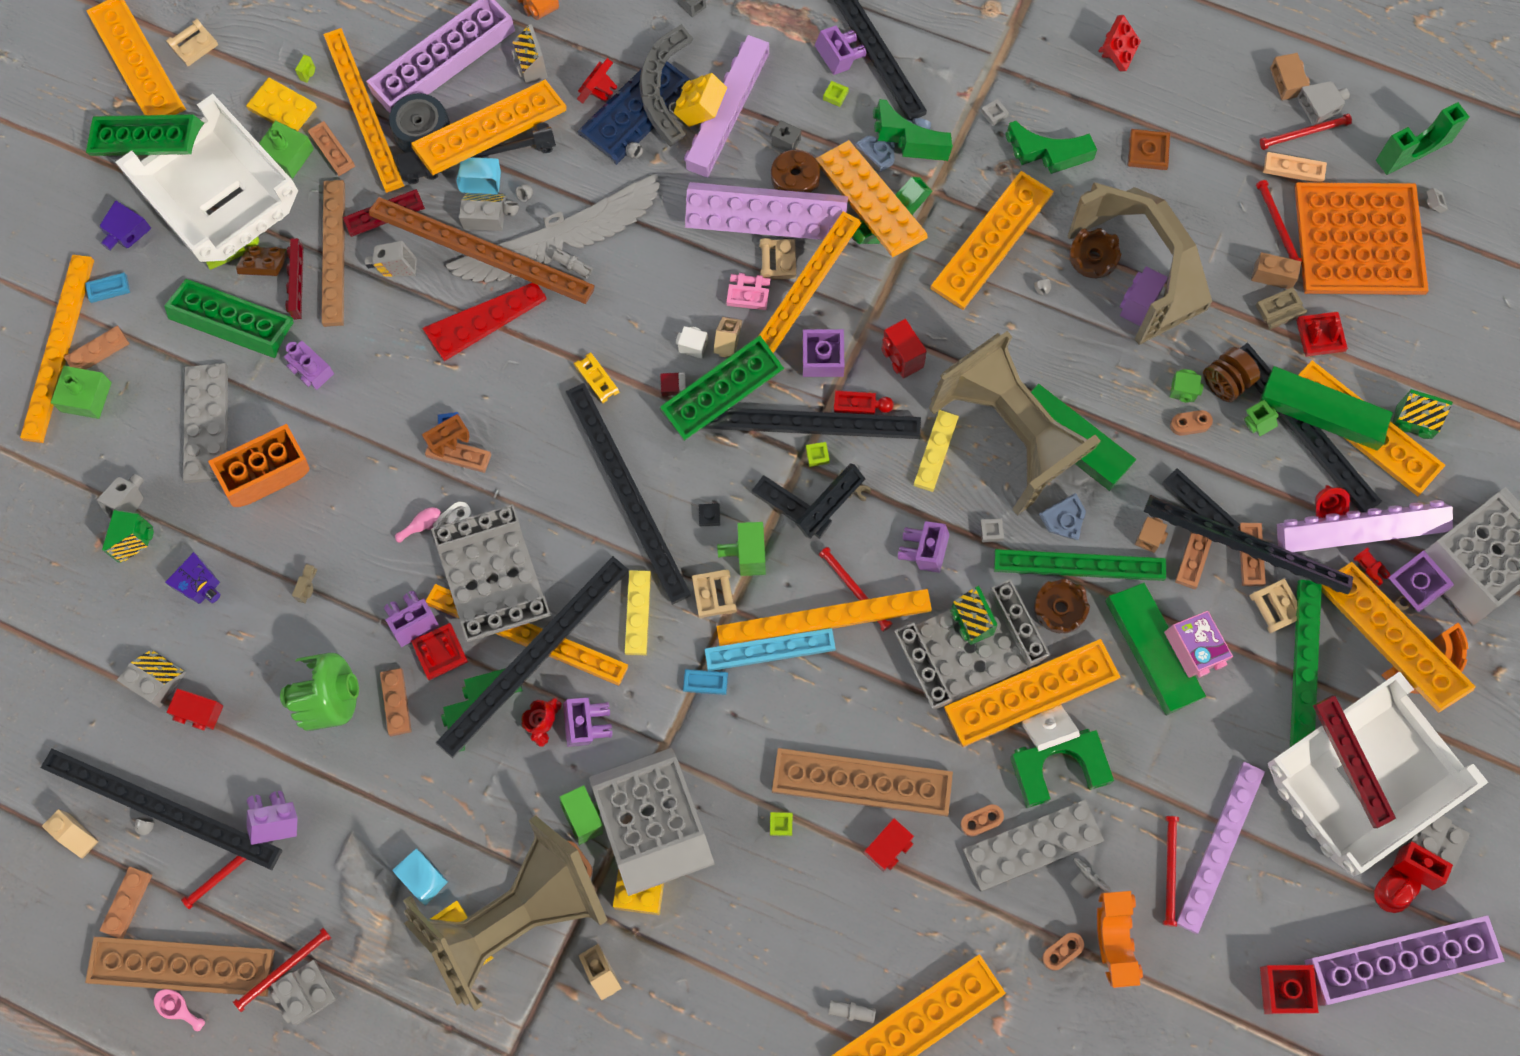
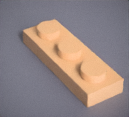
(1295, 167)

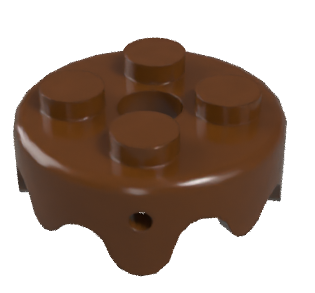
(795, 159)
(1095, 241)
(1068, 593)

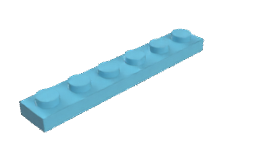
(770, 649)

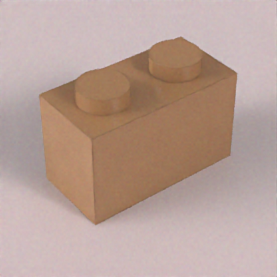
(1289, 75)
(1276, 271)

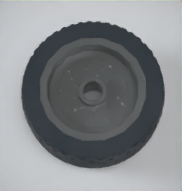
(416, 118)

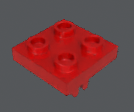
(1120, 43)
(598, 83)
(1321, 334)
(439, 651)

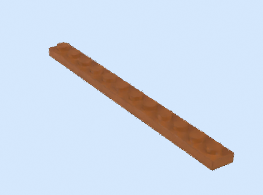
(482, 250)

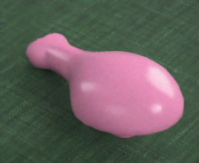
(422, 521)
(173, 1006)

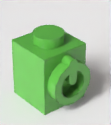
(1186, 386)
(1261, 418)

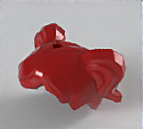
(531, 719)

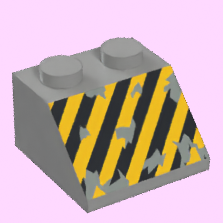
(529, 56)
(482, 211)
(152, 677)

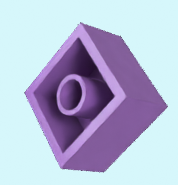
(1141, 294)
(823, 352)
(1421, 581)

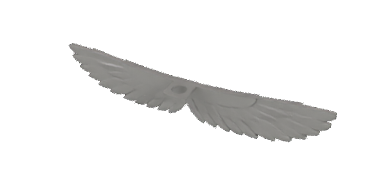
(581, 229)

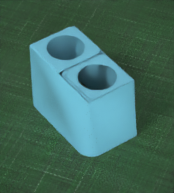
(479, 176)
(420, 876)

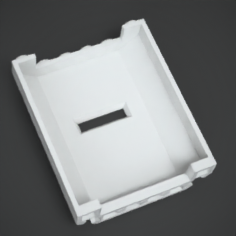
(220, 162)
(1408, 760)

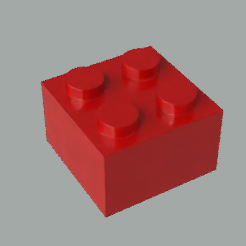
(903, 349)
(1289, 989)

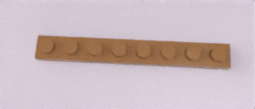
(333, 253)

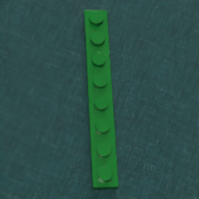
(1080, 565)
(1305, 660)

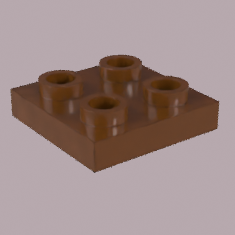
(262, 261)

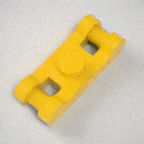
(596, 377)

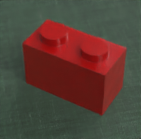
(194, 709)
(889, 845)
(1422, 865)

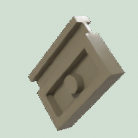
(1281, 308)

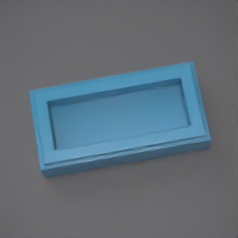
(107, 287)
(705, 682)

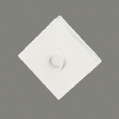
(1050, 728)

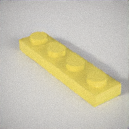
(936, 451)
(637, 613)

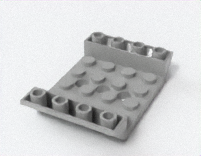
(485, 548)
(1479, 574)
(948, 670)
(657, 845)

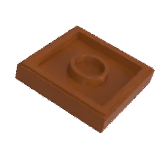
(1149, 149)

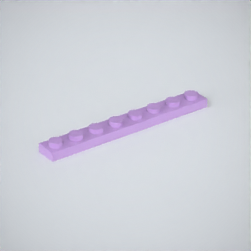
(1220, 848)

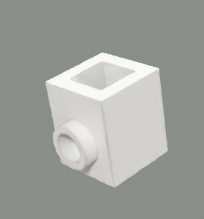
(692, 341)

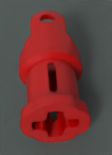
(1372, 566)

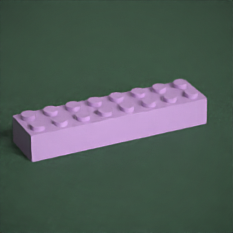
(443, 53)
(762, 210)
(1405, 960)

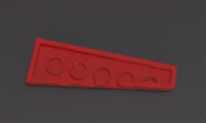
(471, 325)

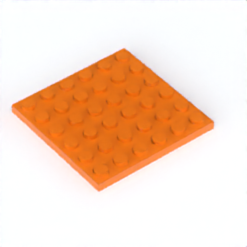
(1361, 238)

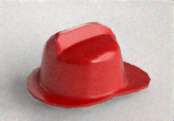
(1332, 501)
(1395, 891)

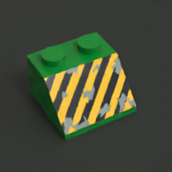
(1421, 414)
(126, 535)
(974, 616)

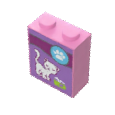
(1198, 645)

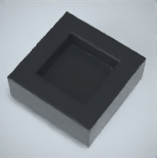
(709, 514)

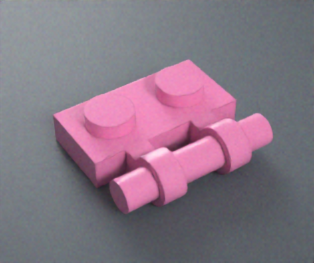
(747, 296)

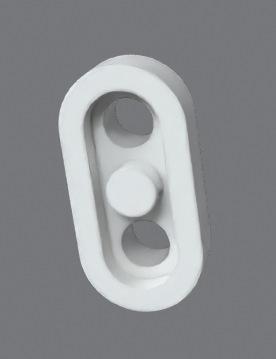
(451, 514)

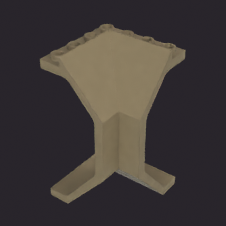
(1186, 285)
(991, 379)
(546, 891)

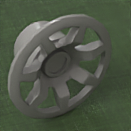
(1086, 883)

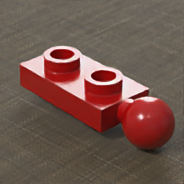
(860, 403)

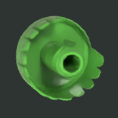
(326, 699)

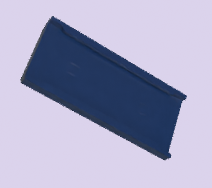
(623, 116)

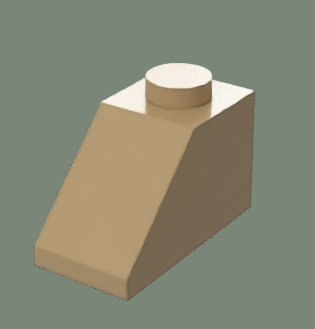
(727, 336)
(70, 833)
(599, 972)

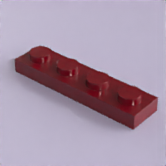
(362, 221)
(295, 273)

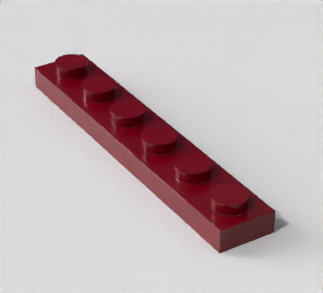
(1354, 762)

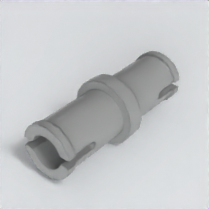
(572, 263)
(851, 1011)

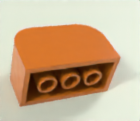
(260, 467)

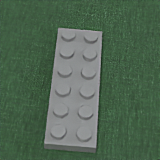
(204, 420)
(1033, 845)

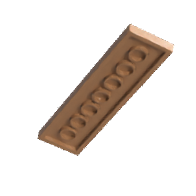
(862, 782)
(178, 966)

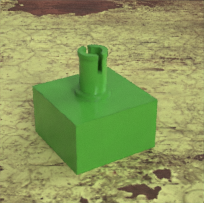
(287, 147)
(81, 392)
(748, 549)
(581, 814)

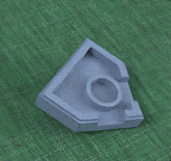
(876, 153)
(1065, 517)

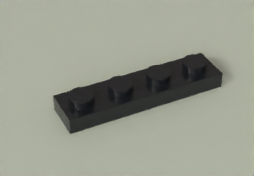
(1195, 499)
(830, 500)
(784, 501)

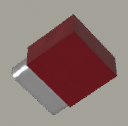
(672, 383)

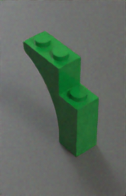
(911, 138)
(1055, 153)
(911, 196)
(472, 690)

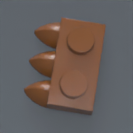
(446, 435)

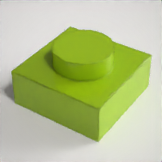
(305, 68)
(835, 93)
(817, 454)
(781, 824)

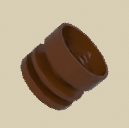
(1231, 374)

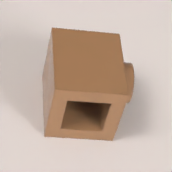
(1152, 534)

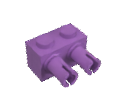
(836, 50)
(308, 364)
(931, 548)
(411, 621)
(578, 721)
(270, 822)

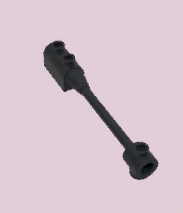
(413, 168)

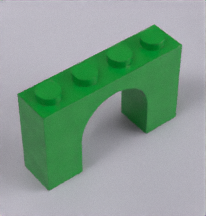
(1406, 147)
(1085, 749)

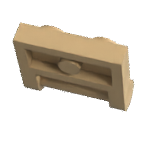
(196, 46)
(784, 258)
(707, 597)
(1282, 601)

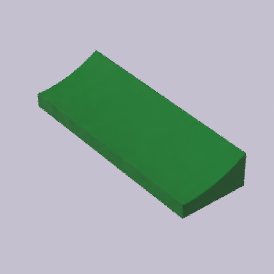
(143, 135)
(228, 317)
(721, 388)
(1326, 408)
(1104, 463)
(1144, 633)

